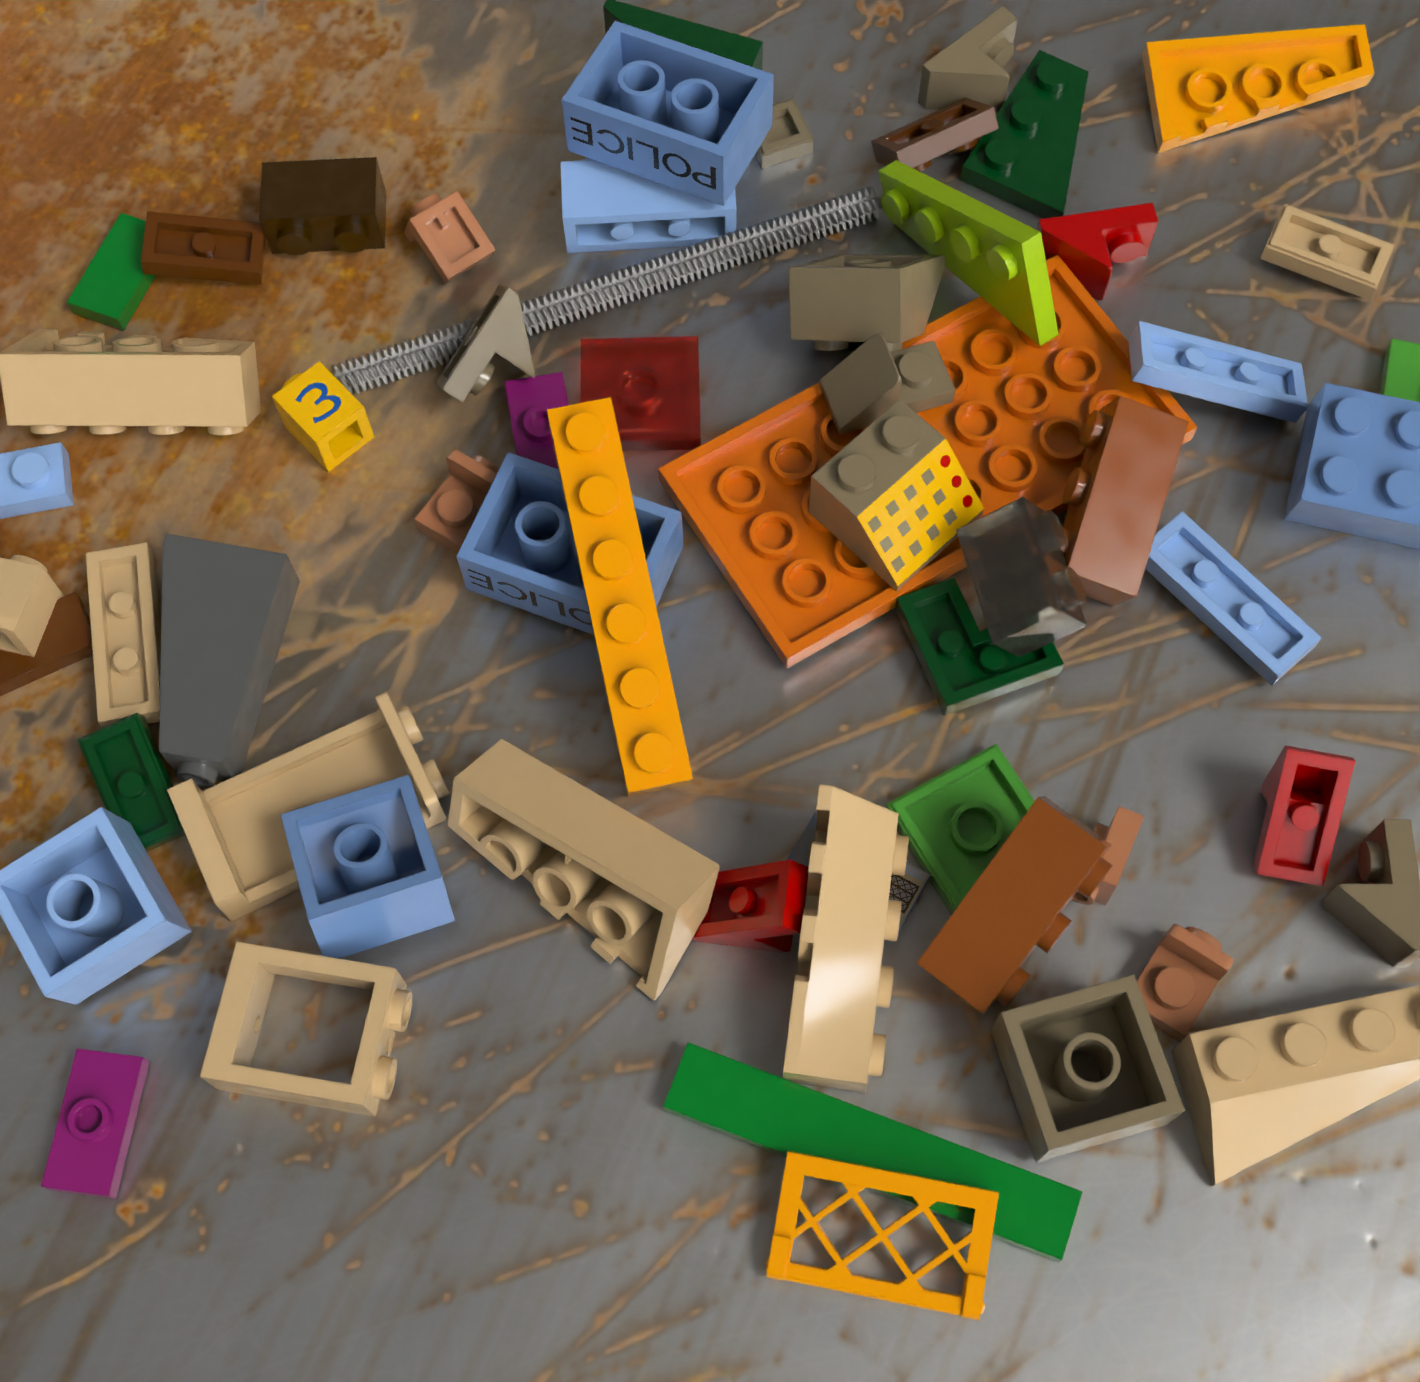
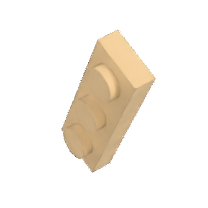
(125, 632)

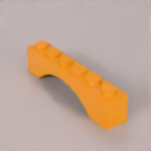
(619, 597)

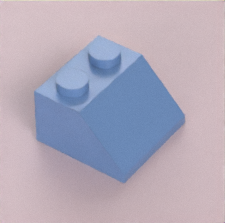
(366, 868)

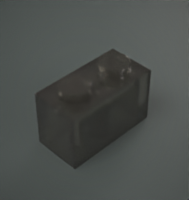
(1023, 576)

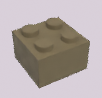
(1086, 1068)

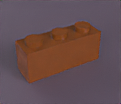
(1119, 496)
(1017, 906)

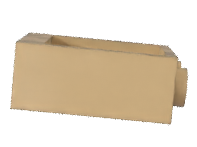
(242, 1014)

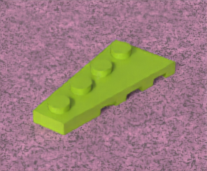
(980, 246)

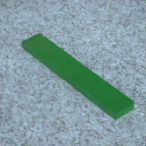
(792, 1117)

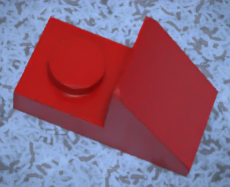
(1096, 238)
(1302, 814)
(756, 907)

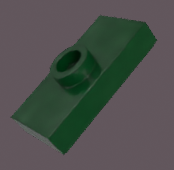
(133, 779)

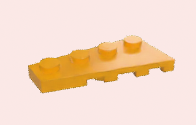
(1238, 79)

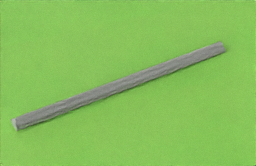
(620, 284)

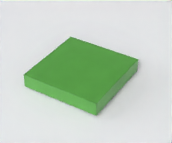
(962, 821)

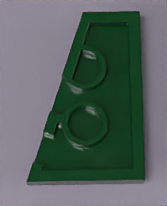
(1036, 139)

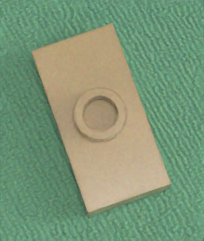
(1327, 251)

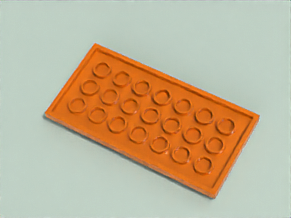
(1009, 425)

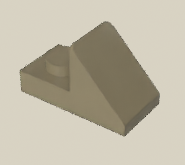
(972, 65)
(496, 330)
(876, 379)
(1388, 908)

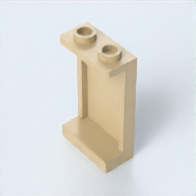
(239, 824)

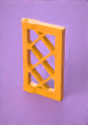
(925, 1192)

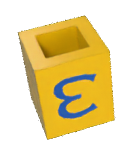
(323, 416)

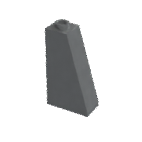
(218, 651)

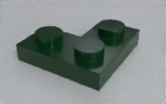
(959, 657)

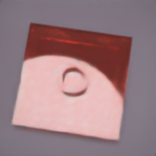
(650, 388)

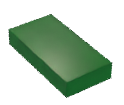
(115, 278)

